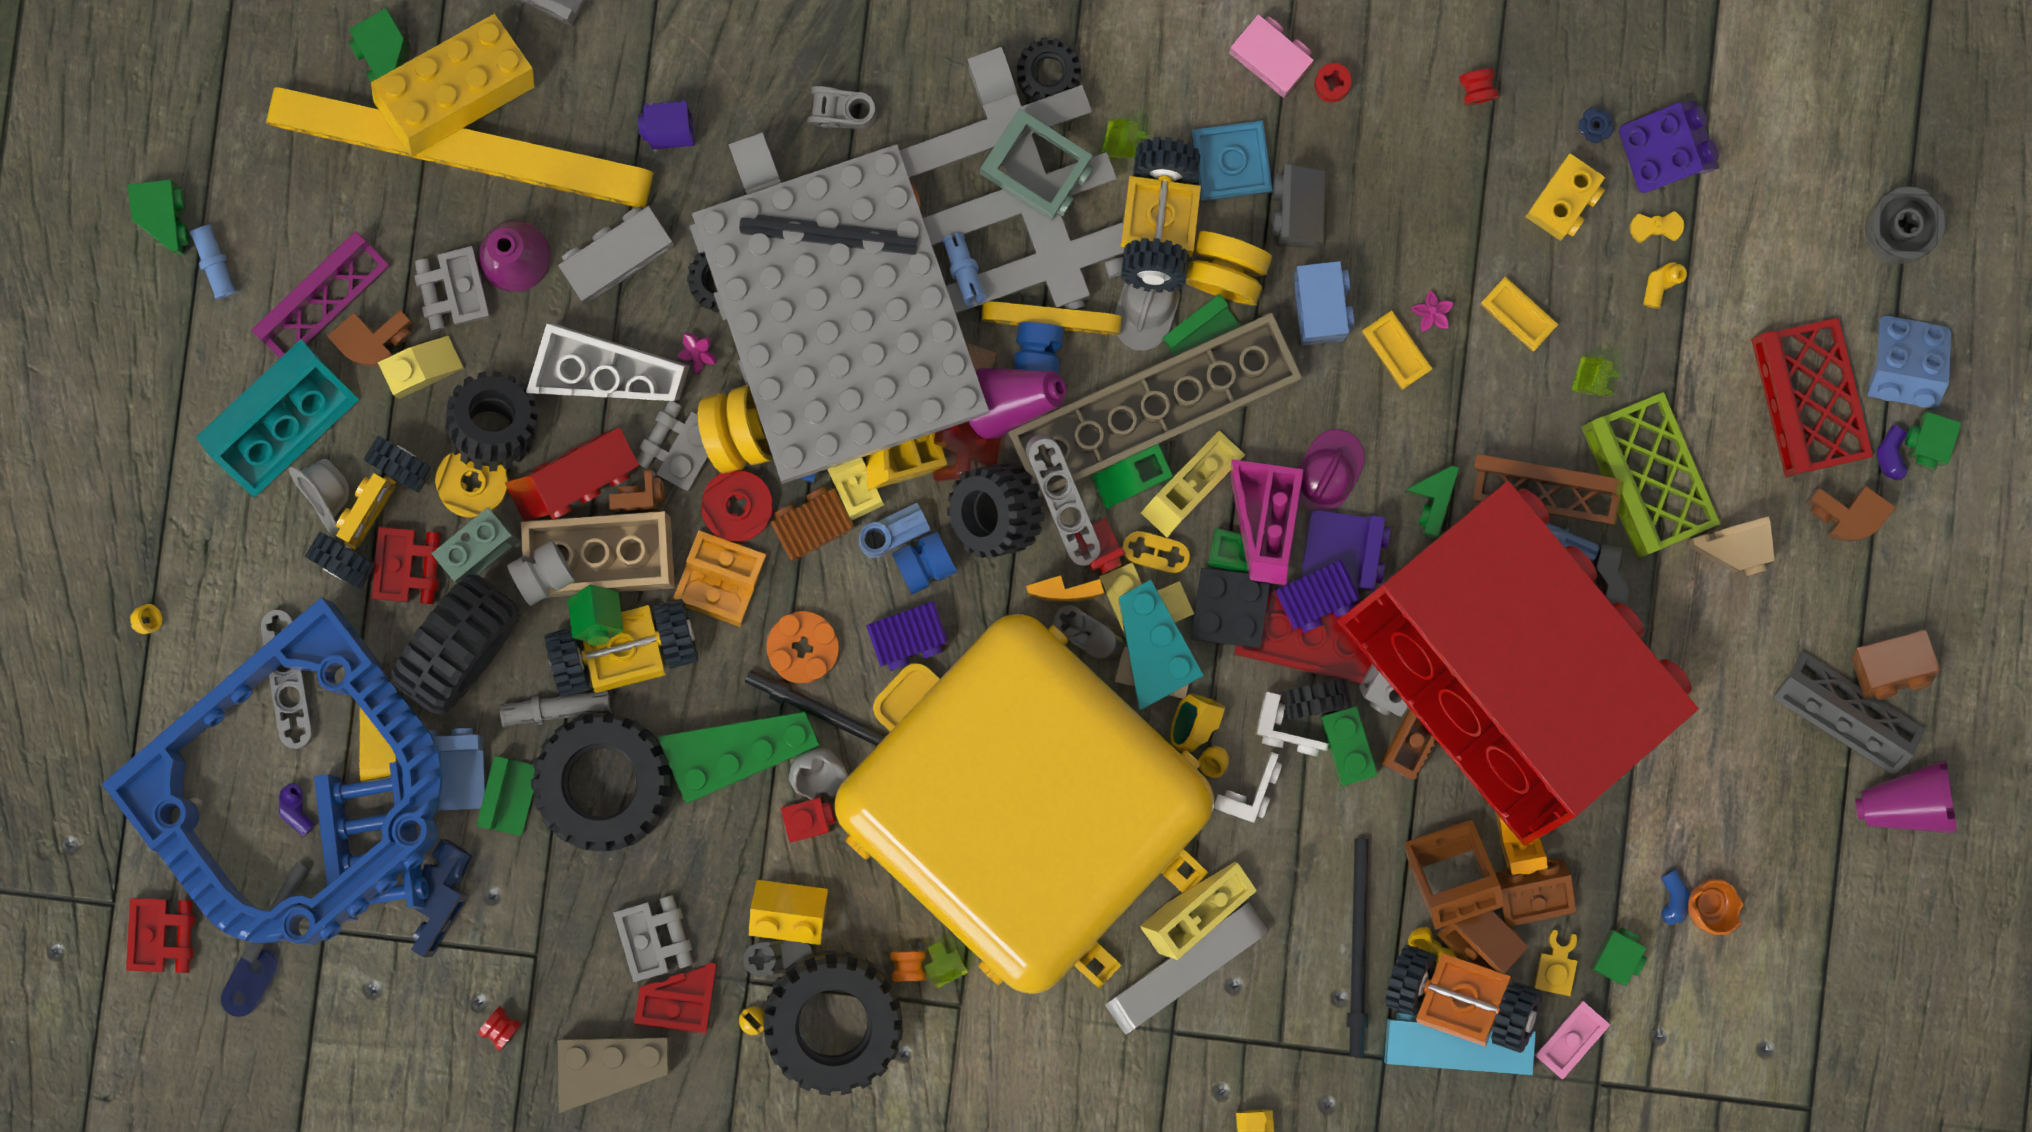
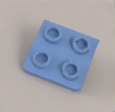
(1911, 362)
(463, 769)

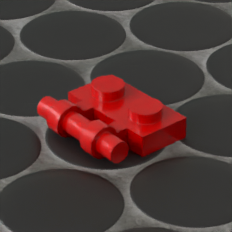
(395, 565)
(148, 935)

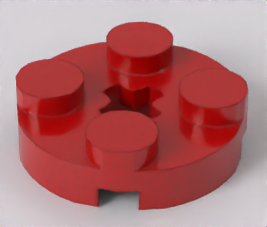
(717, 501)

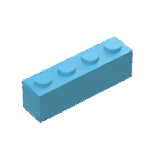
(1423, 1046)

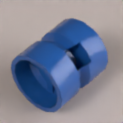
(1038, 346)
(924, 562)

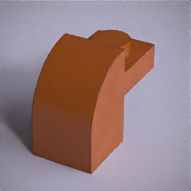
(369, 347)
(1857, 520)

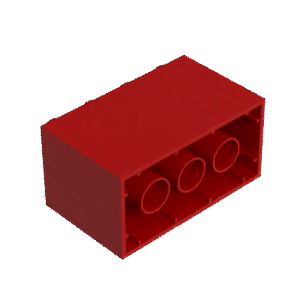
(1520, 663)

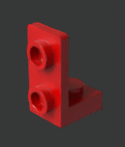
(1110, 550)
(808, 819)

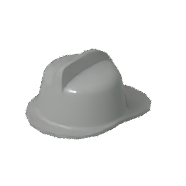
(1145, 316)
(324, 489)

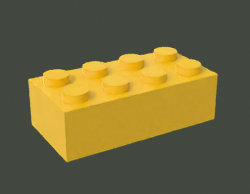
(452, 85)

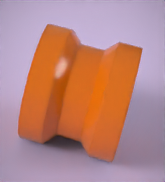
(908, 966)

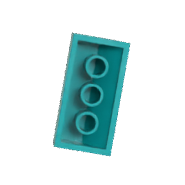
(277, 418)

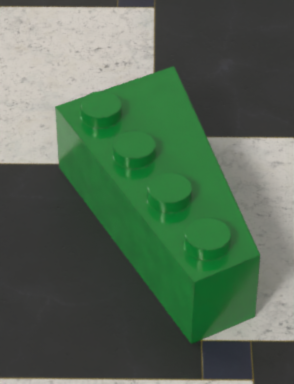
(728, 754)

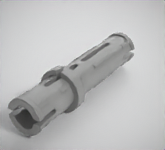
(545, 709)

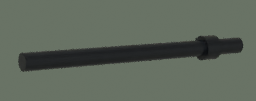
(781, 692)
(1357, 1018)

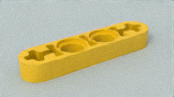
(1069, 319)

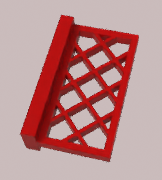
(1782, 402)

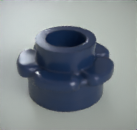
(1594, 134)

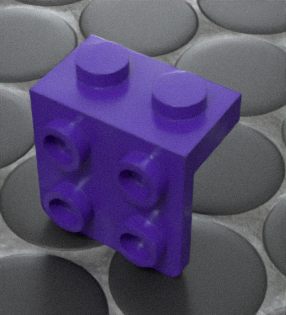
(1669, 146)
(1347, 538)

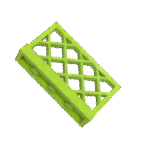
(1613, 464)

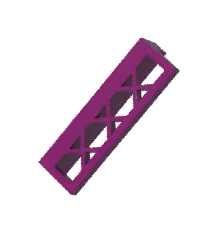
(313, 285)

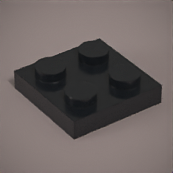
(1231, 609)

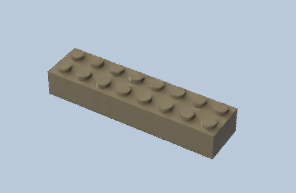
(1163, 401)

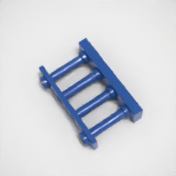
(337, 830)

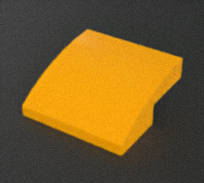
(719, 578)
(1054, 591)

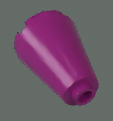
(522, 264)
(1016, 398)
(1911, 801)

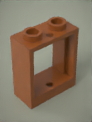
(1463, 900)

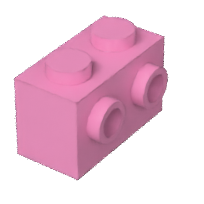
(1272, 55)

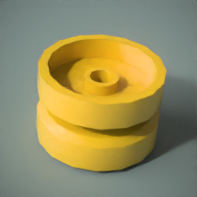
(1227, 267)
(732, 430)

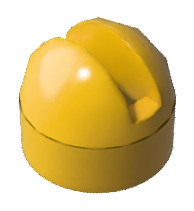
(144, 611)
(1214, 761)
(746, 1026)

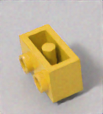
(1565, 198)
(788, 912)

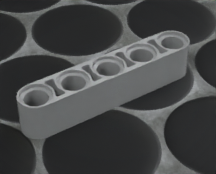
(1178, 976)

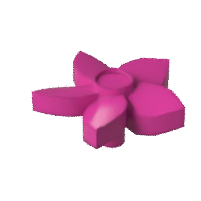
(1433, 312)
(696, 350)

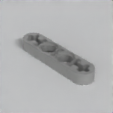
(1066, 498)
(282, 680)

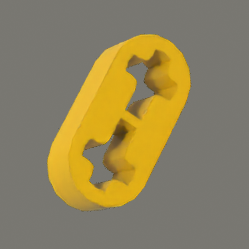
(1154, 561)

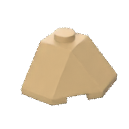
(1739, 547)

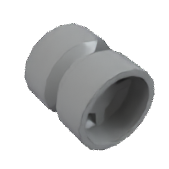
(540, 573)

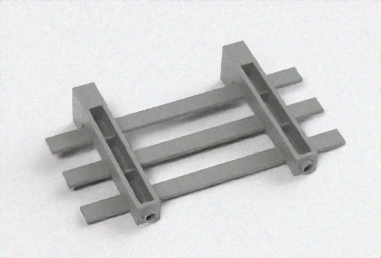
(1056, 258)

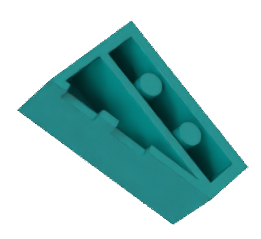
(1155, 646)

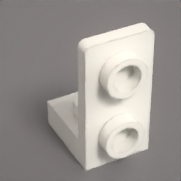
(1272, 714)
(1235, 803)

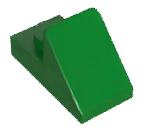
(1438, 490)

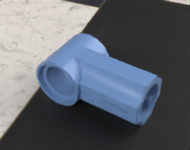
(896, 529)

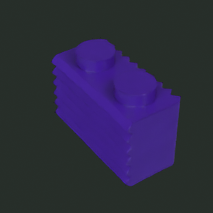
(667, 125)
(1317, 596)
(908, 635)

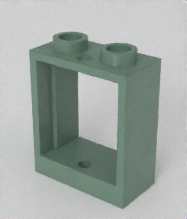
(1005, 144)
(487, 542)

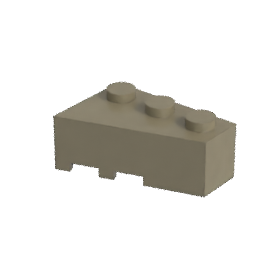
(608, 1065)

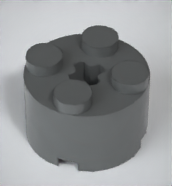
(1919, 211)

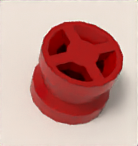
(1479, 87)
(1330, 89)
(499, 1028)

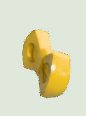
(1669, 225)
(1423, 939)

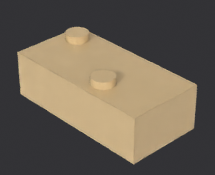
(609, 550)

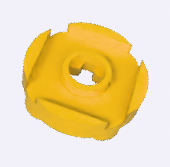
(453, 490)

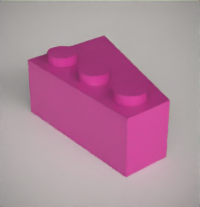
(1267, 516)

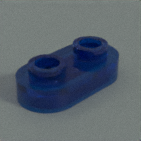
(249, 984)

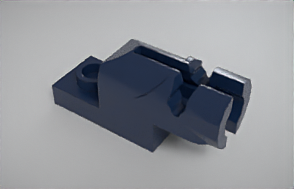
(444, 898)

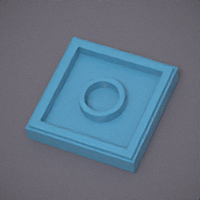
(1232, 161)

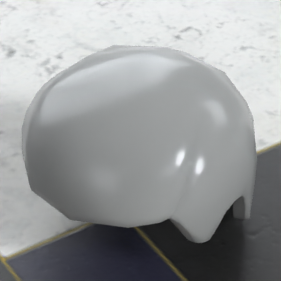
(817, 772)

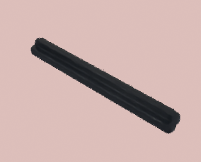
(848, 235)

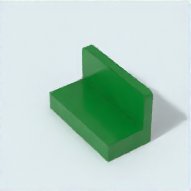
(1202, 326)
(507, 796)

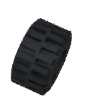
(494, 395)
(974, 513)

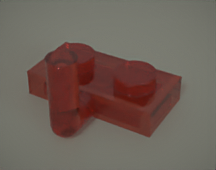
(968, 446)

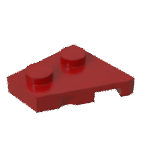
(678, 1002)

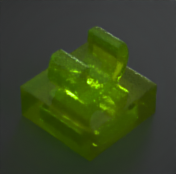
(1121, 138)
(1593, 377)
(945, 966)

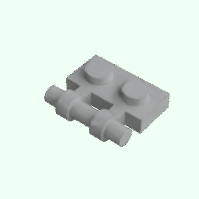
(462, 285)
(687, 454)
(642, 941)

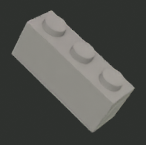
(615, 254)

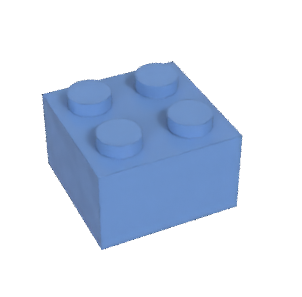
(1321, 303)

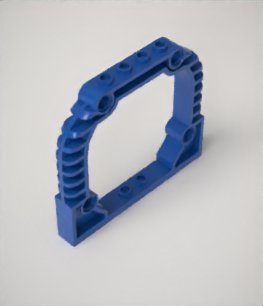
(154, 781)

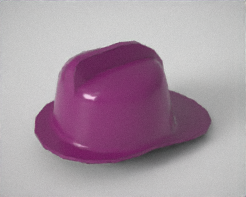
(1330, 470)

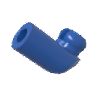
(1678, 904)

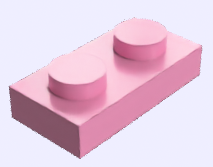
(1572, 1039)

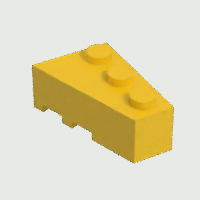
(904, 462)

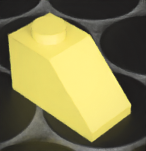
(420, 366)

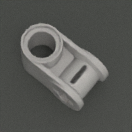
(839, 109)

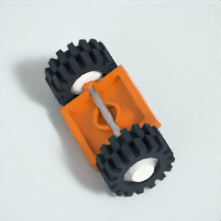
(1463, 999)

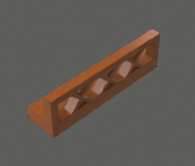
(1556, 477)

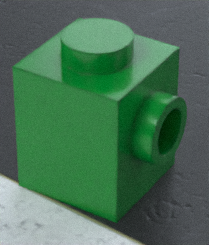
(1932, 440)
(595, 615)
(1620, 956)

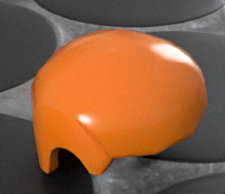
(1715, 907)

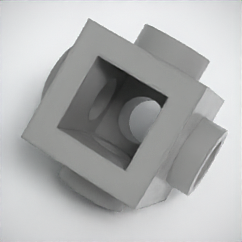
(1381, 694)

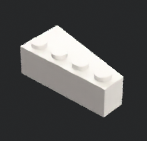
(596, 367)

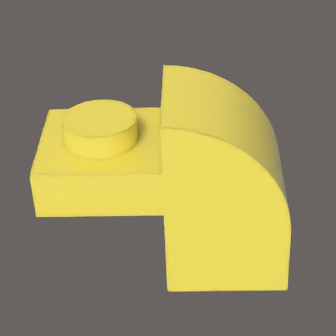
(851, 485)

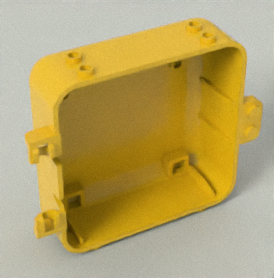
(1023, 803)

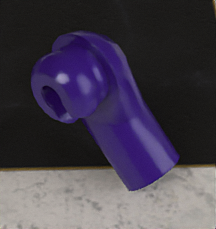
(1889, 455)
(291, 809)

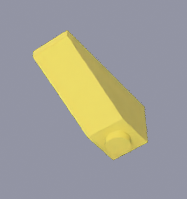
(1192, 484)
(1197, 911)

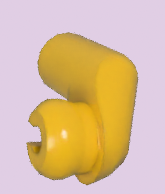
(1661, 280)

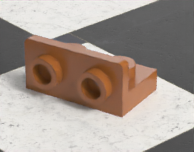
(634, 500)
(1537, 895)

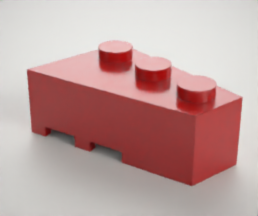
(573, 476)

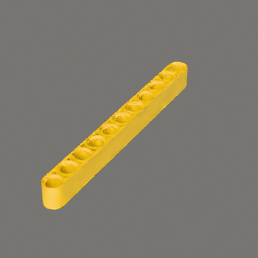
(464, 149)

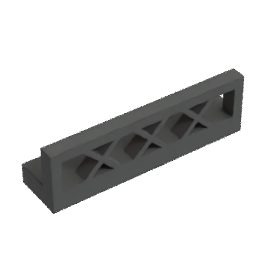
(1847, 718)

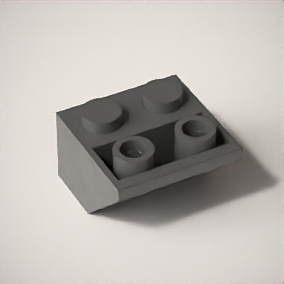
(1300, 206)

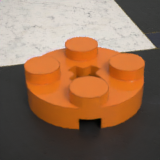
(813, 665)

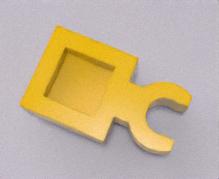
(1555, 971)

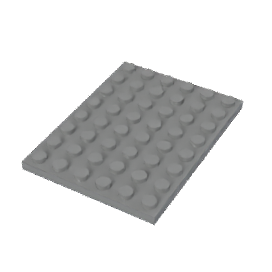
(837, 338)

